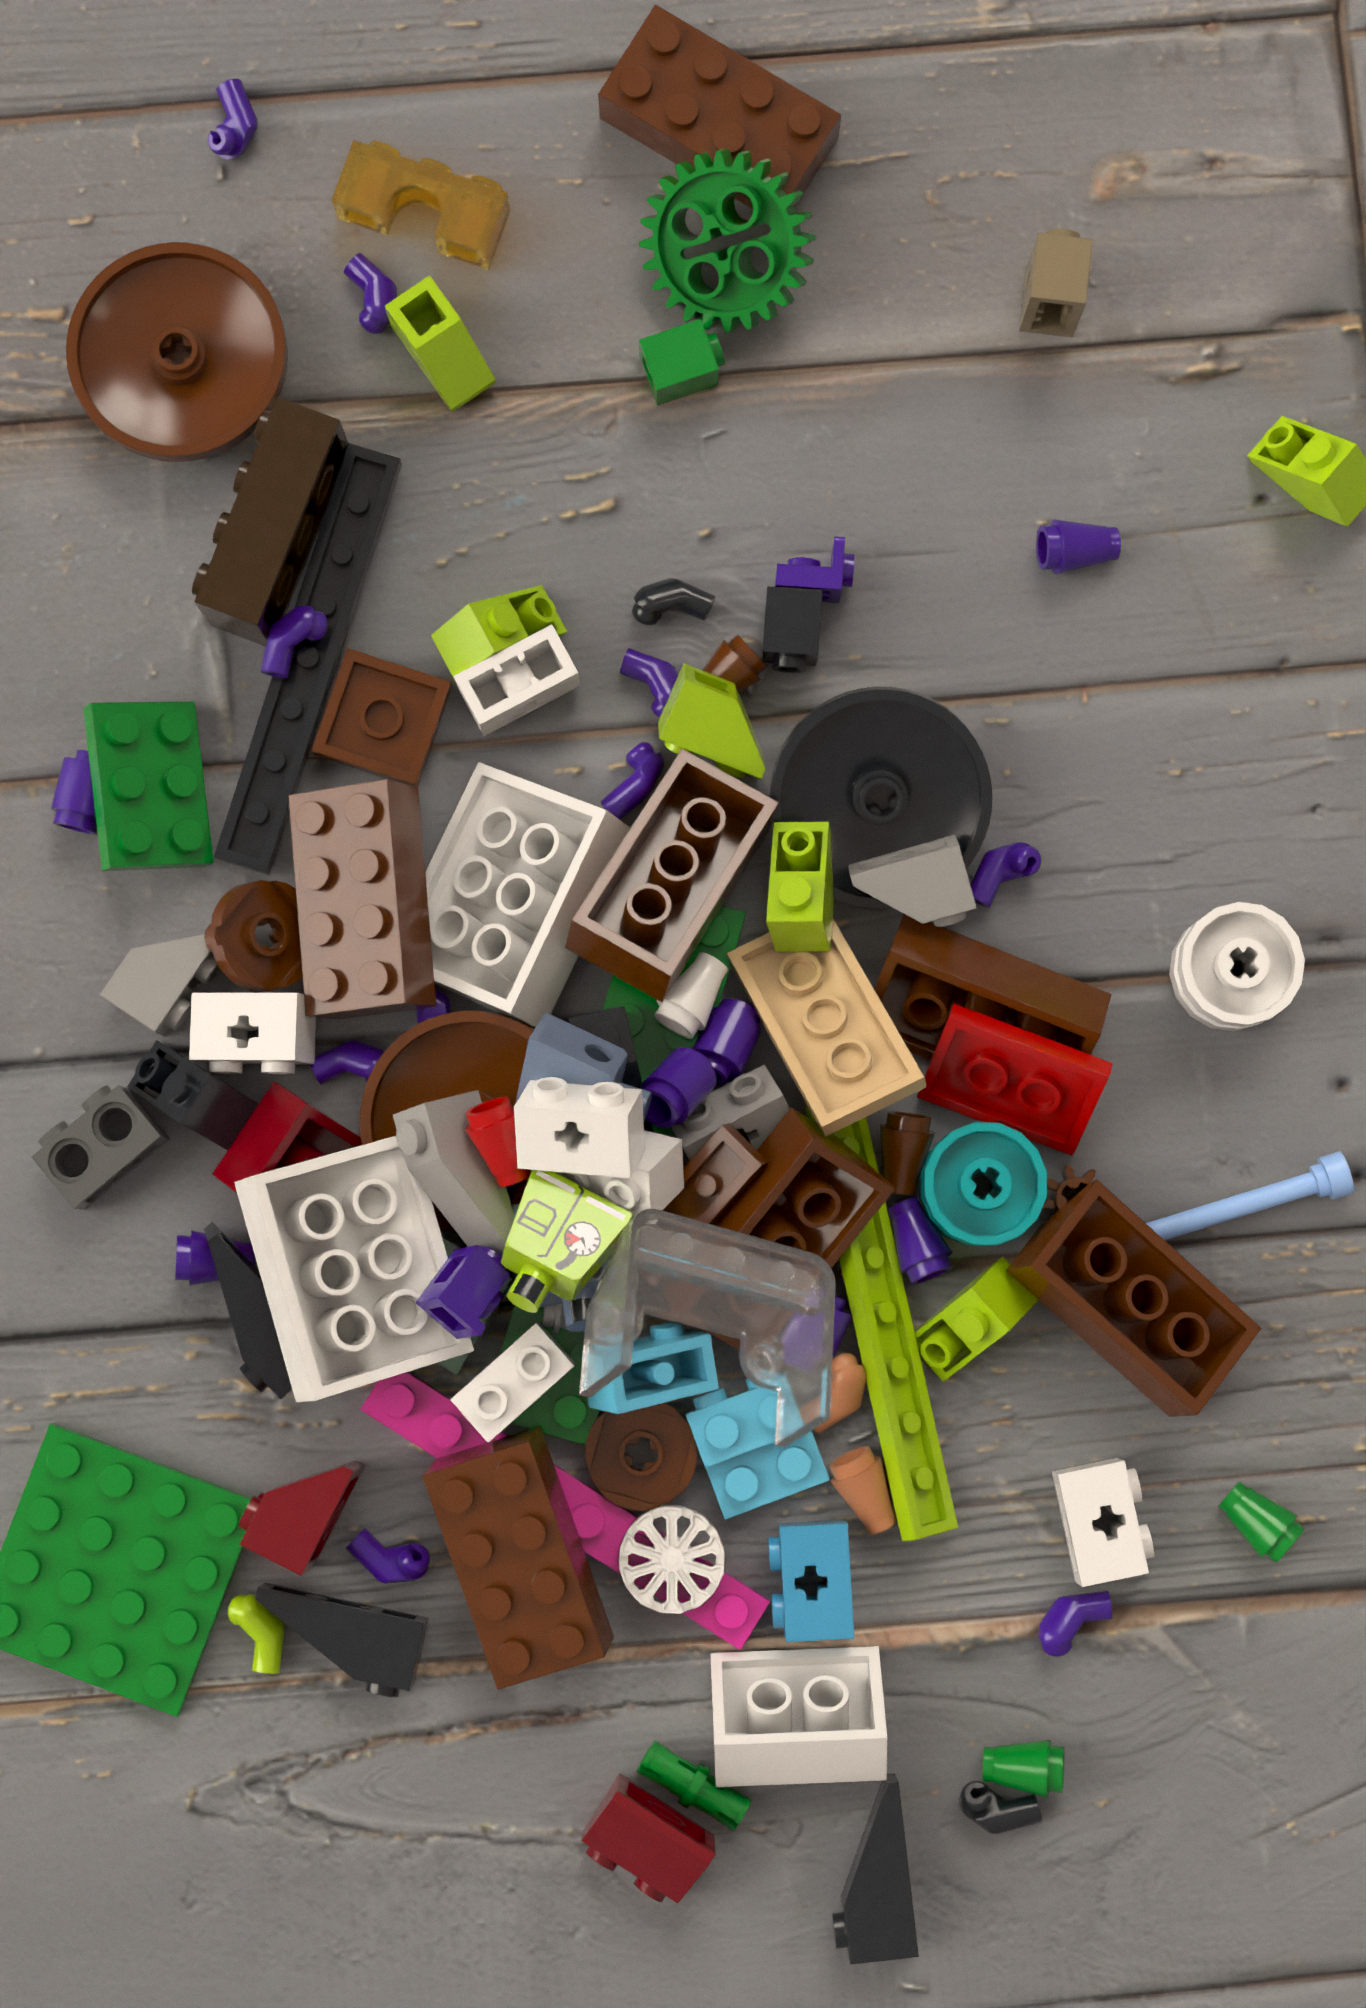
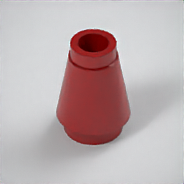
(494, 1136)

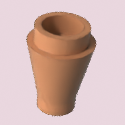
(864, 1487)

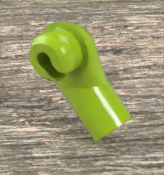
(263, 1628)

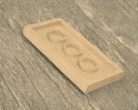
(828, 1029)

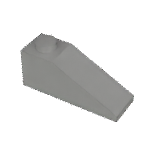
(453, 1170)

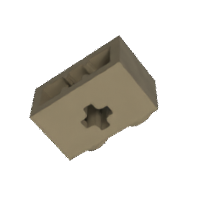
(1056, 283)

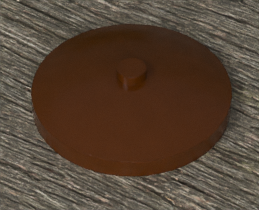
(176, 351)
(443, 1060)

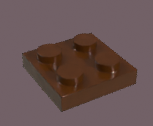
(382, 718)

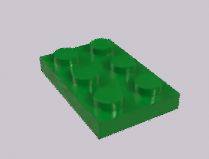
(148, 785)

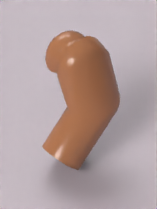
(846, 1389)

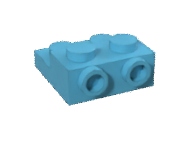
(741, 1452)

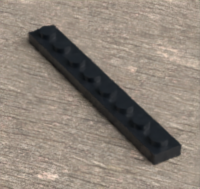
(296, 702)

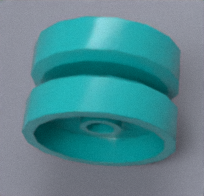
(1015, 1178)

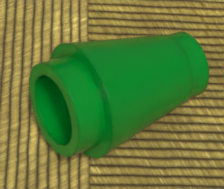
(1261, 1521)
(1026, 1767)

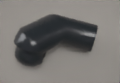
(668, 595)
(995, 1813)

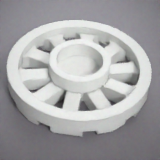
(671, 1559)

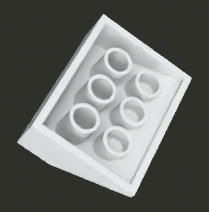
(508, 888)
(342, 1263)

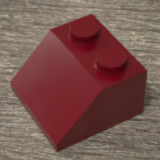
(282, 1134)
(298, 1517)
(648, 1841)

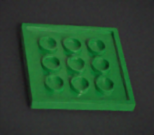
(117, 1568)

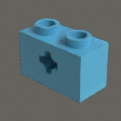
(828, 1612)

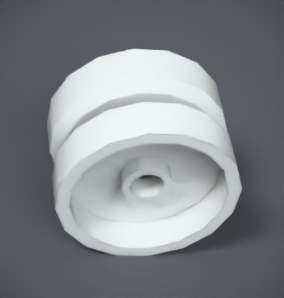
(1269, 962)

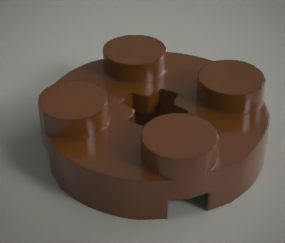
(234, 941)
(659, 1480)

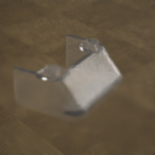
(725, 1284)

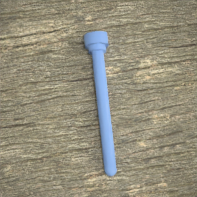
(1327, 1178)

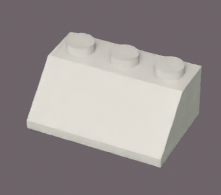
(798, 1716)

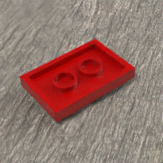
(1014, 1079)

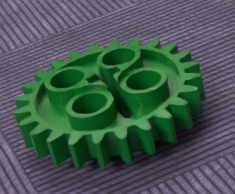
(712, 192)

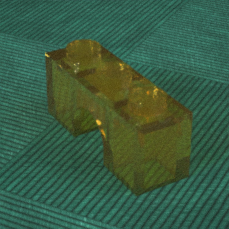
(381, 183)

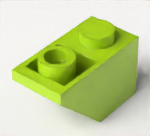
(439, 343)
(1314, 468)
(494, 625)
(711, 721)
(801, 887)
(973, 1320)

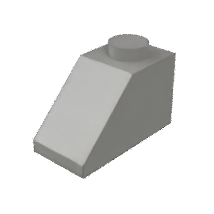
(919, 881)

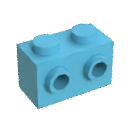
(663, 1369)

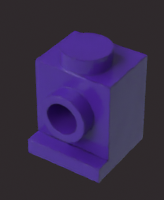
(465, 1290)

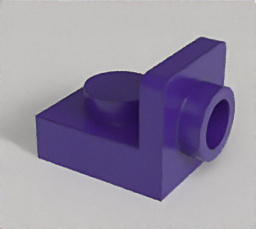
(809, 573)

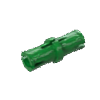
(693, 1785)

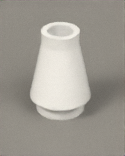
(692, 997)

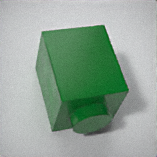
(681, 361)

